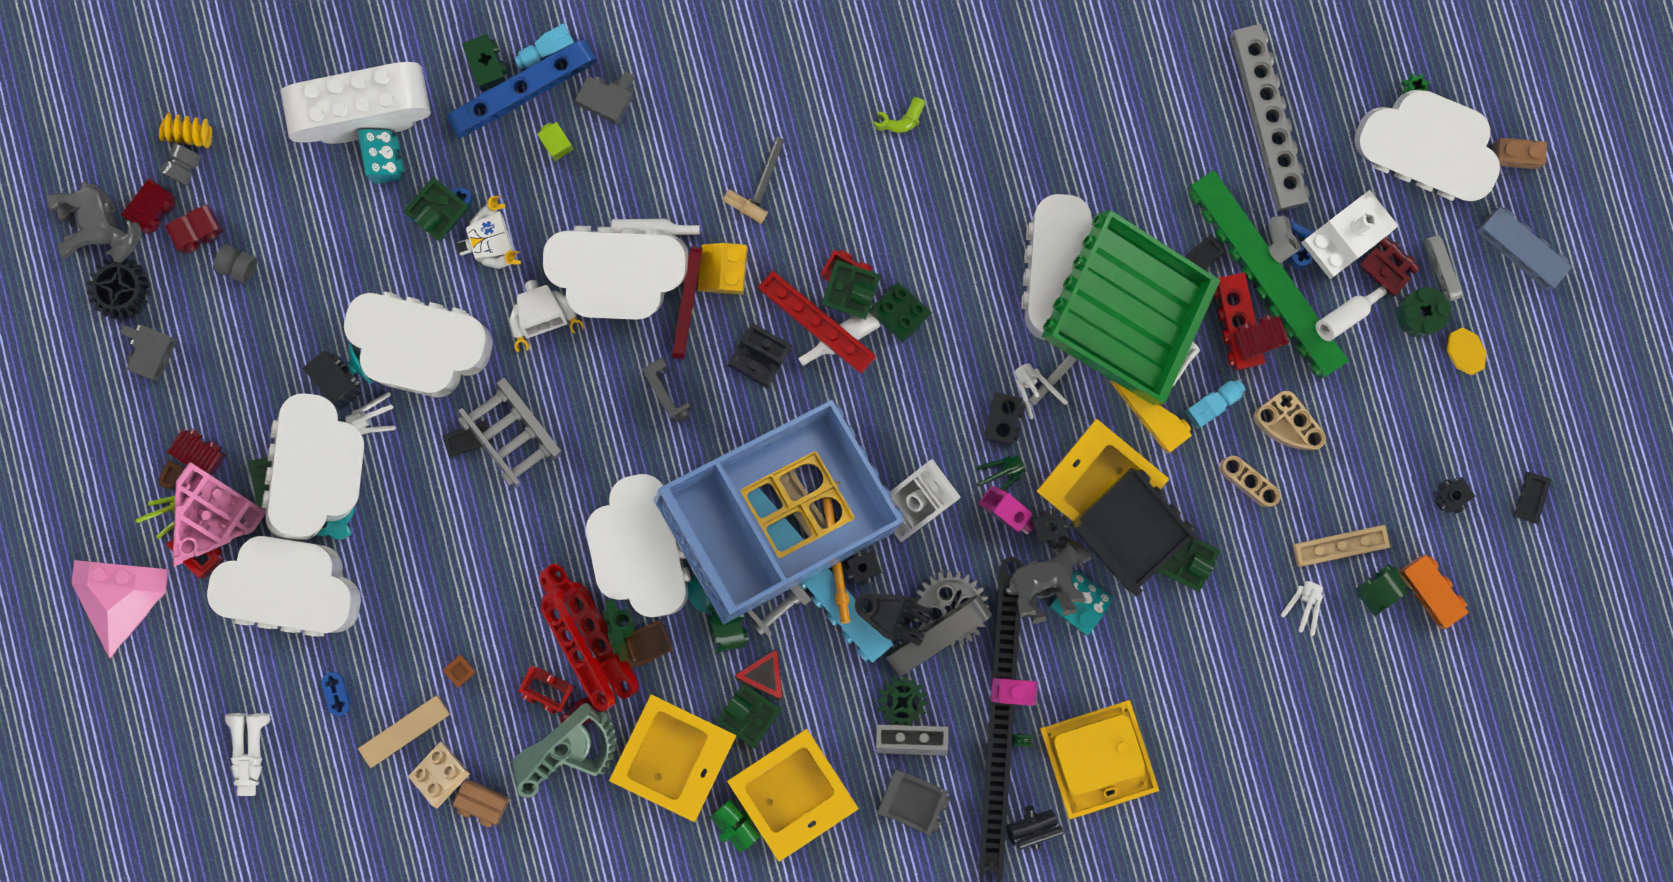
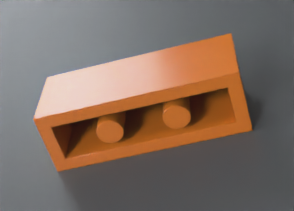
(1434, 591)

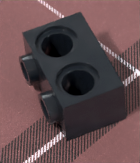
(998, 417)

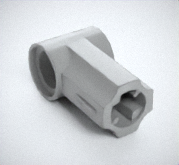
(1283, 240)

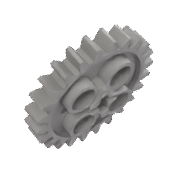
(932, 599)

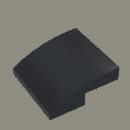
(759, 355)

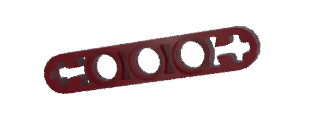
(687, 303)

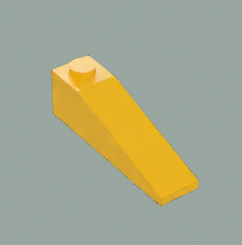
(1162, 424)

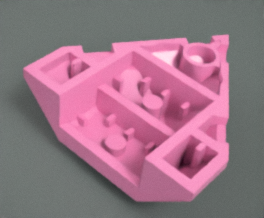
(208, 514)
(117, 597)

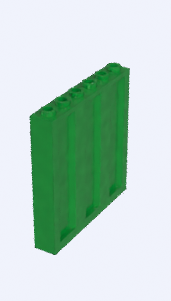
(1130, 307)

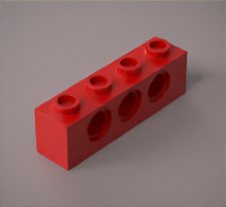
(1236, 286)

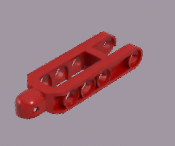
(589, 670)

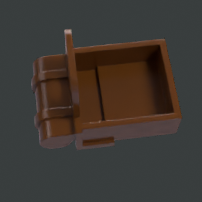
(648, 644)

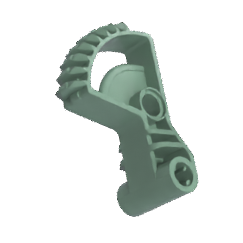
(544, 757)

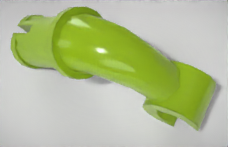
(907, 122)

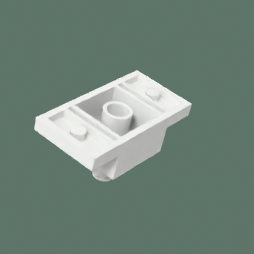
(1349, 234)
(922, 498)

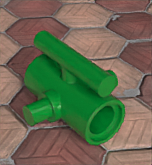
(735, 826)

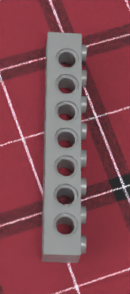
(1257, 37)

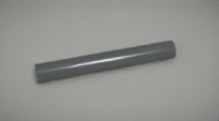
(767, 171)

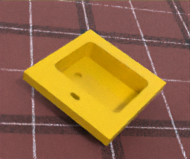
(1102, 462)
(1099, 755)
(668, 756)
(789, 792)

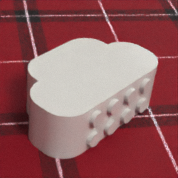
(341, 104)
(1432, 143)
(1055, 242)
(615, 271)
(415, 343)
(312, 468)
(636, 551)
(285, 587)

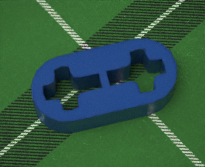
(330, 695)

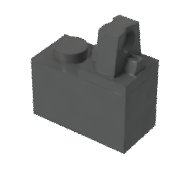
(606, 101)
(151, 351)

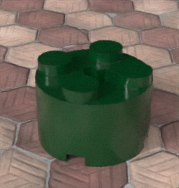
(1436, 310)
(1384, 590)
(727, 636)

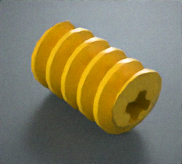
(185, 131)

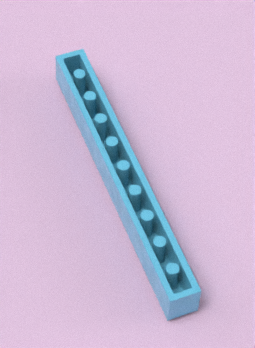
(823, 587)

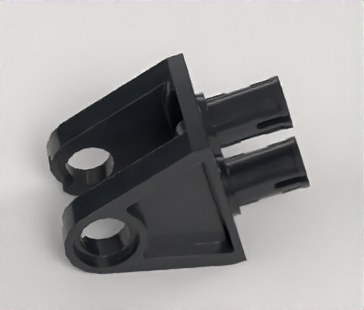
(893, 615)

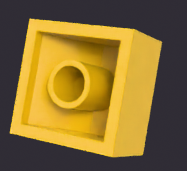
(723, 268)

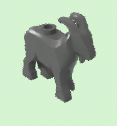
(95, 221)
(1050, 578)

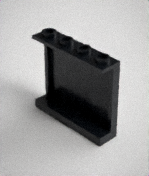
(1133, 529)

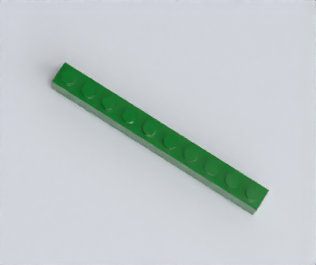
(1266, 273)

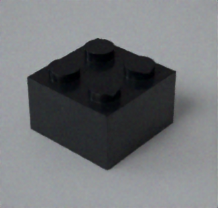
(332, 379)

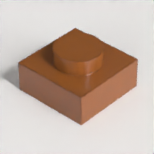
(459, 671)

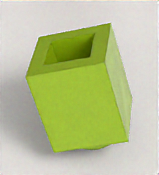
(555, 140)

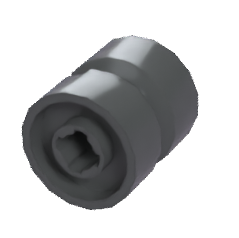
(180, 164)
(232, 262)

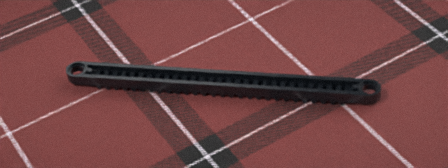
(999, 730)

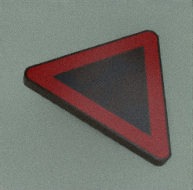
(764, 675)

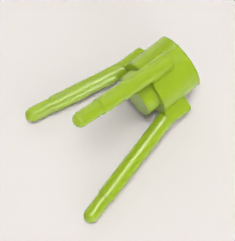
(158, 512)

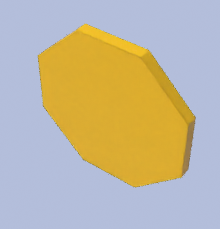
(1466, 351)

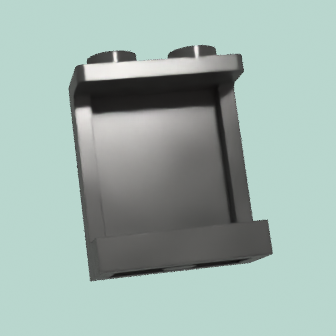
(653, 373)
(913, 802)

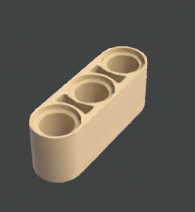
(1260, 486)

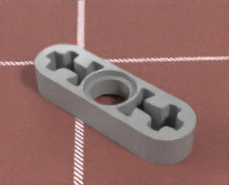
(1443, 268)

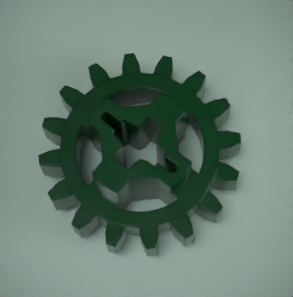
(890, 712)

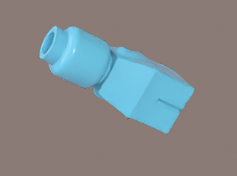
(546, 45)
(1215, 403)

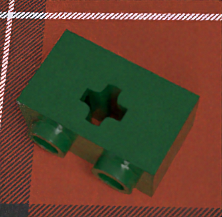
(476, 51)

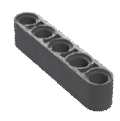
(939, 635)

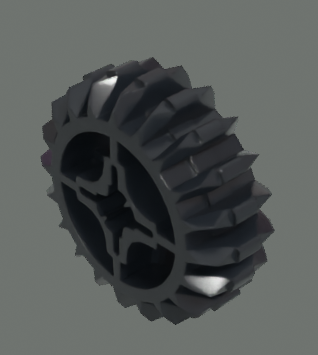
(118, 297)

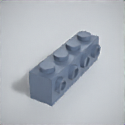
(1524, 248)

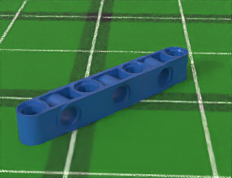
(504, 97)

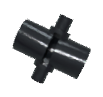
(1034, 828)

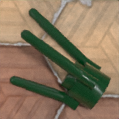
(1013, 468)

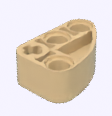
(1282, 425)

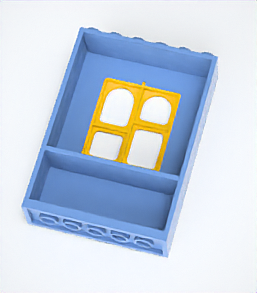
(729, 540)

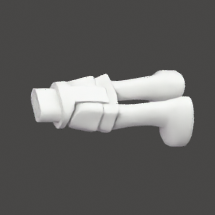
(246, 767)

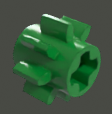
(1419, 80)

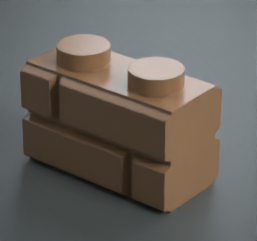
(1520, 153)
(480, 802)

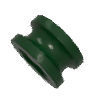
(1022, 740)

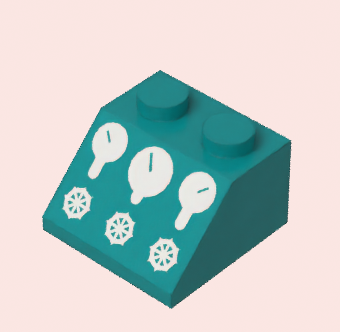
(381, 155)
(1088, 612)

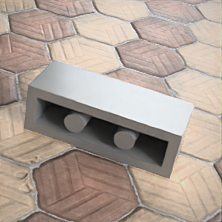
(912, 740)

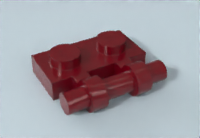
(1385, 271)

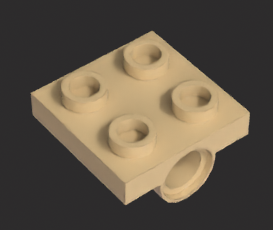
(438, 775)

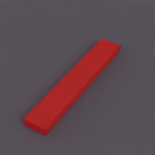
(816, 322)

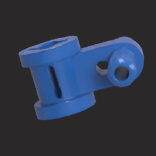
(1307, 258)

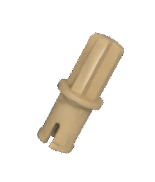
(745, 206)

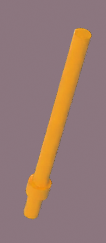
(841, 596)

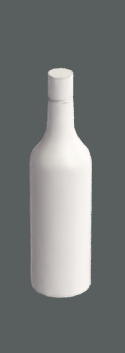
(664, 224)
(1347, 315)
(855, 326)

